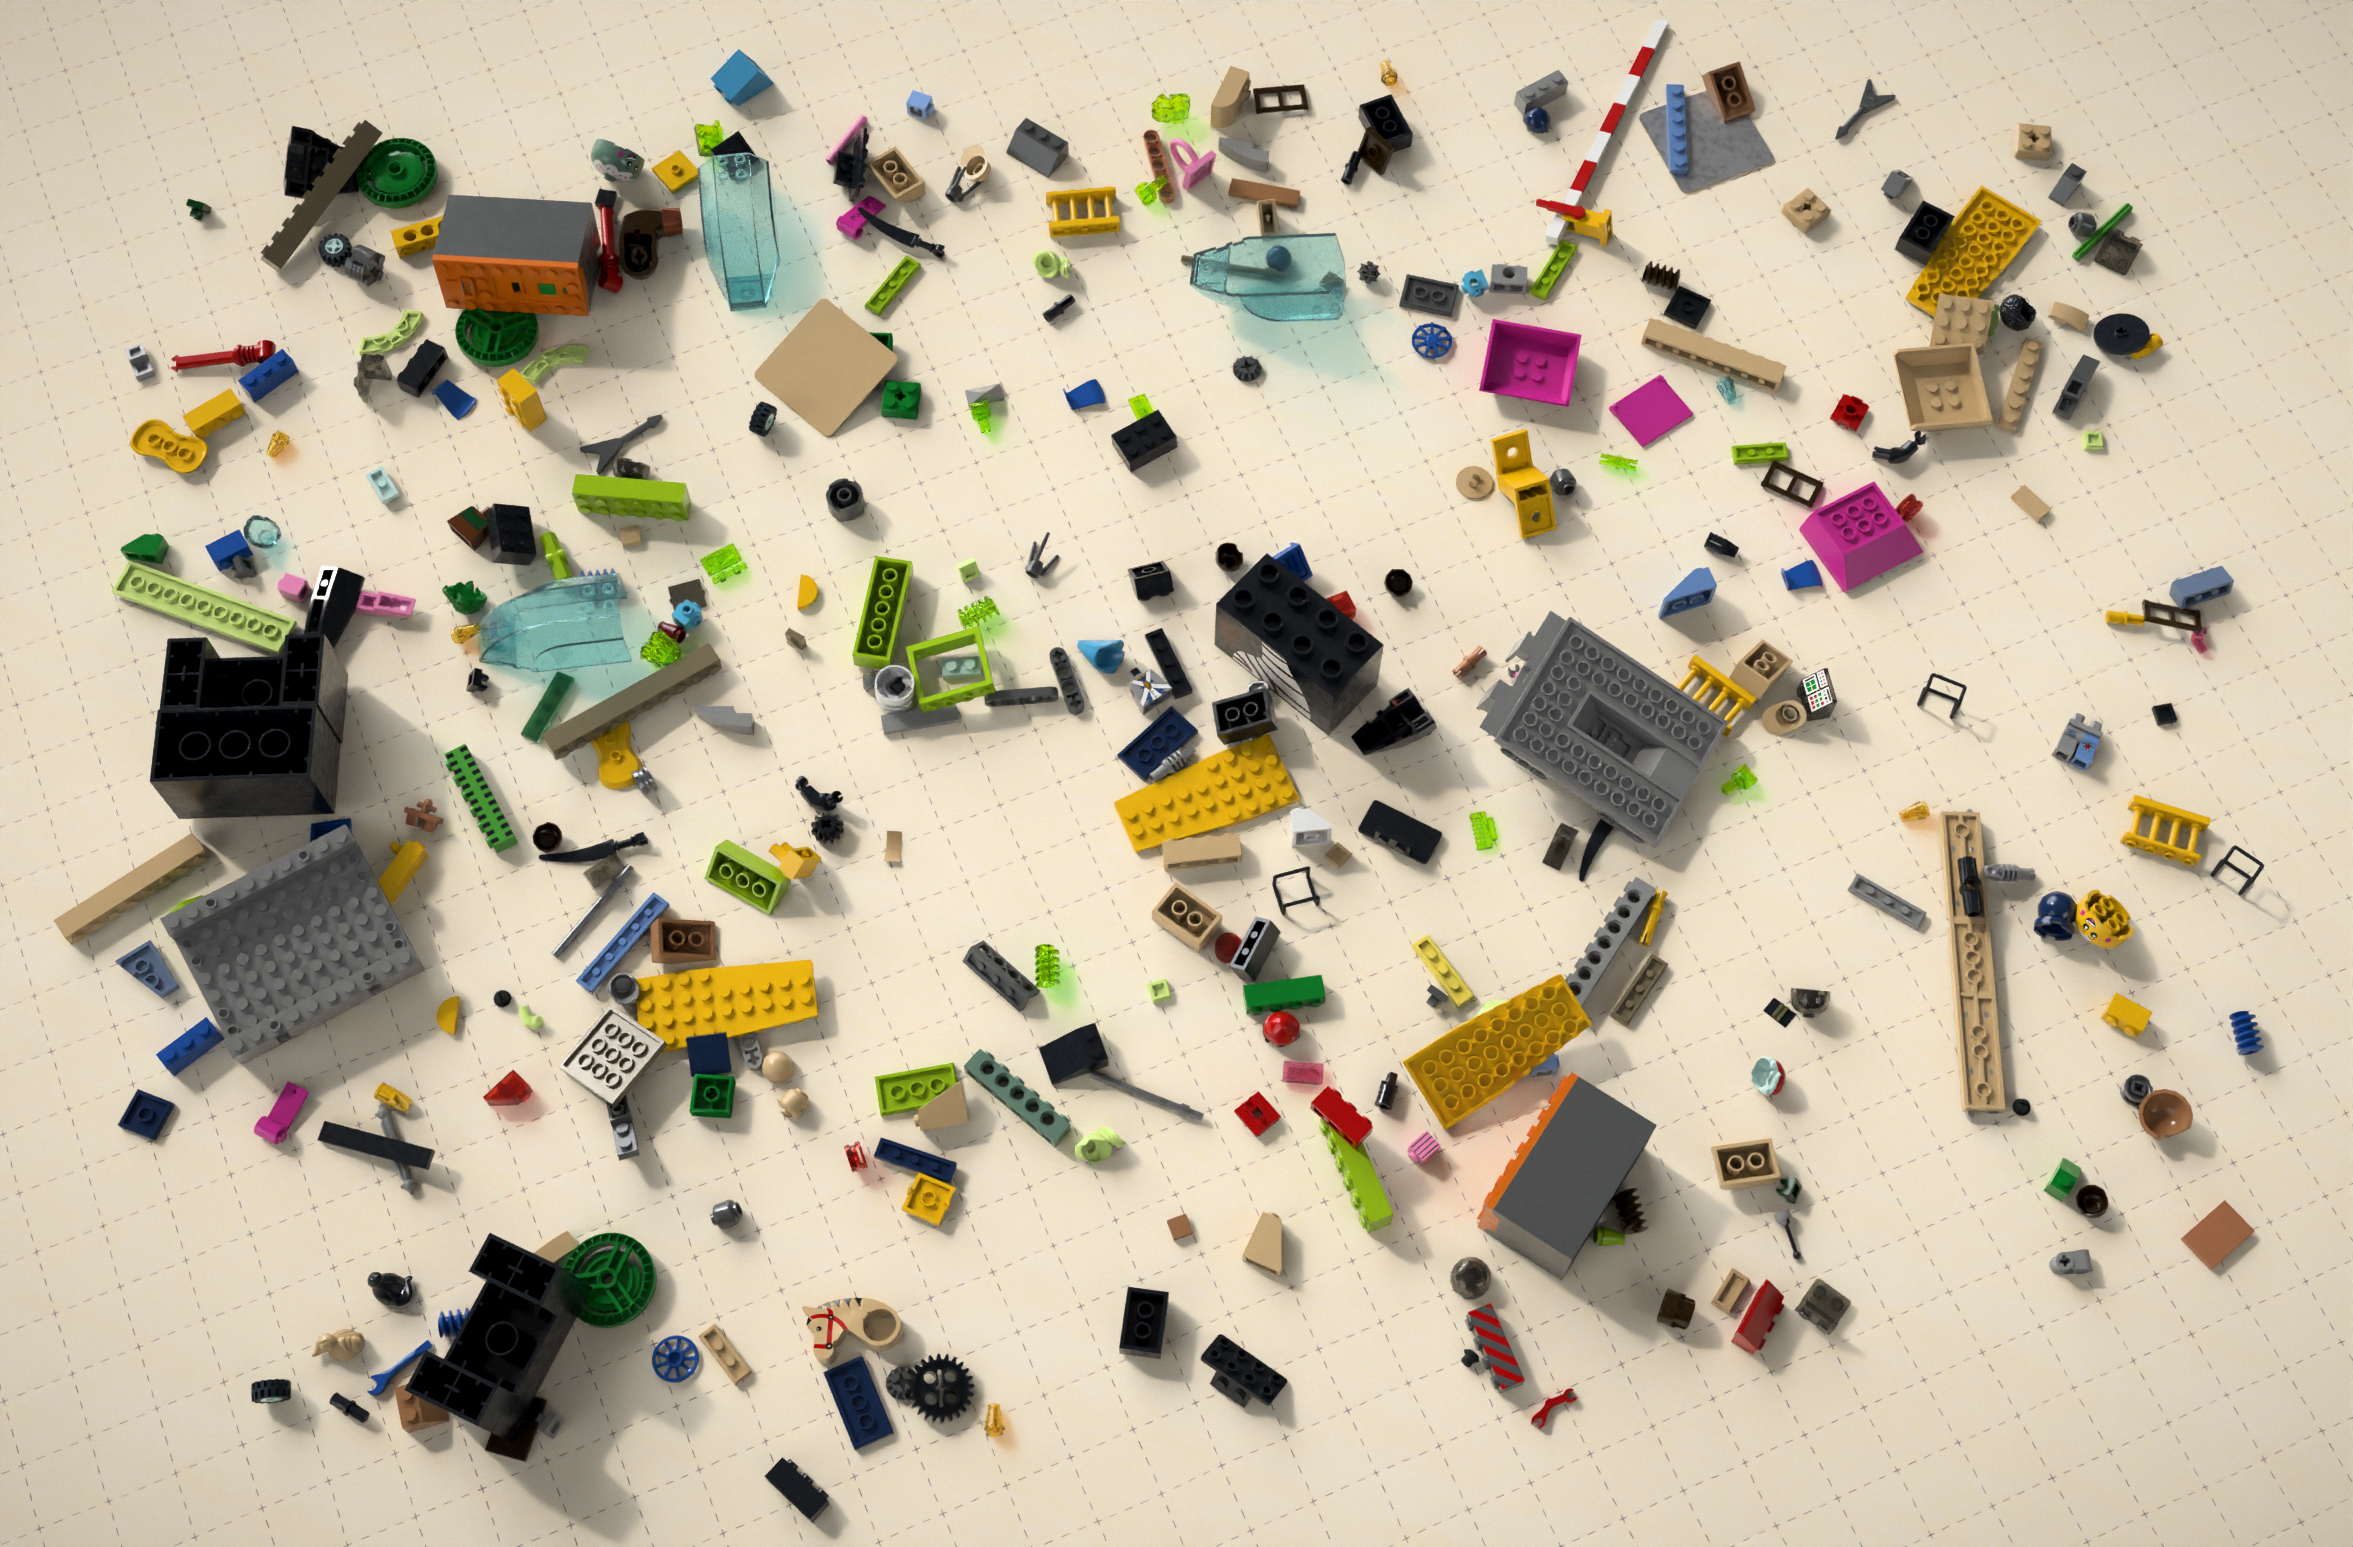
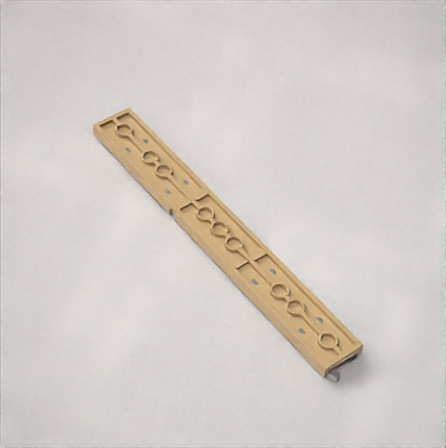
(1971, 971)

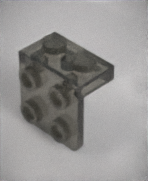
(2118, 251)
(370, 368)
(1823, 1306)

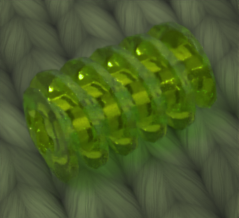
(977, 612)
(1045, 966)

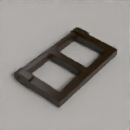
(1279, 89)
(1797, 475)
(2197, 627)

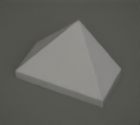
(992, 393)

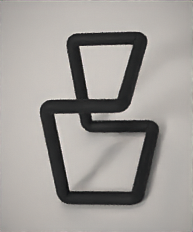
(1957, 704)
(2250, 880)
(1316, 898)

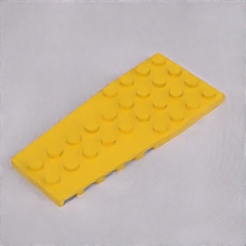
(1973, 250)
(1208, 795)
(726, 1000)
(1495, 1049)

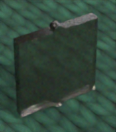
(689, 590)

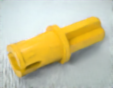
(2124, 618)

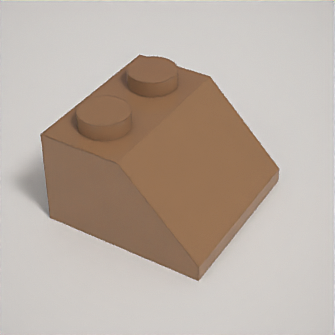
(417, 1412)

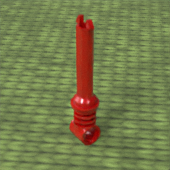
(609, 261)
(239, 355)

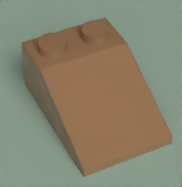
(1729, 91)
(682, 941)

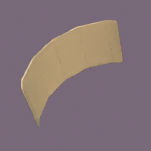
(893, 846)

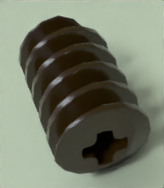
(1661, 275)
(1629, 1212)

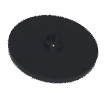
(2108, 336)

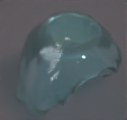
(262, 532)

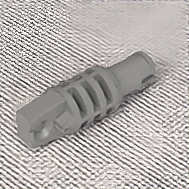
(1172, 763)
(2008, 873)

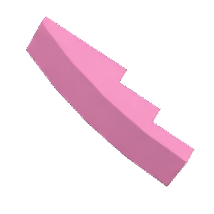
(385, 604)

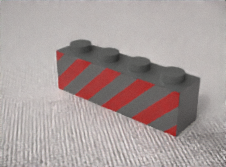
(1494, 1348)

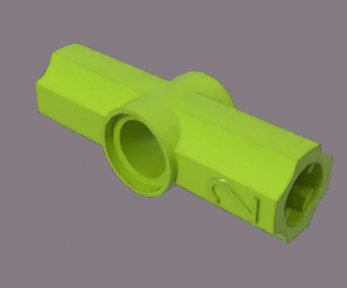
(555, 556)

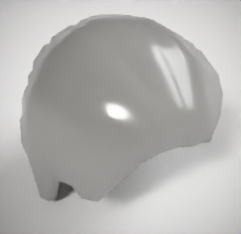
(624, 988)

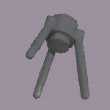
(954, 191)
(1035, 567)

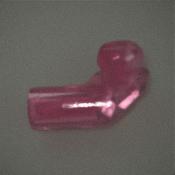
(2197, 640)

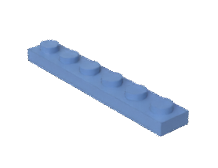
(1676, 129)
(622, 943)

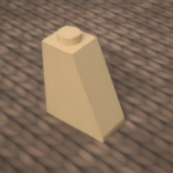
(943, 1110)
(1265, 1244)

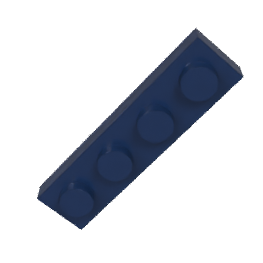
(915, 1160)

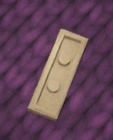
(725, 1354)

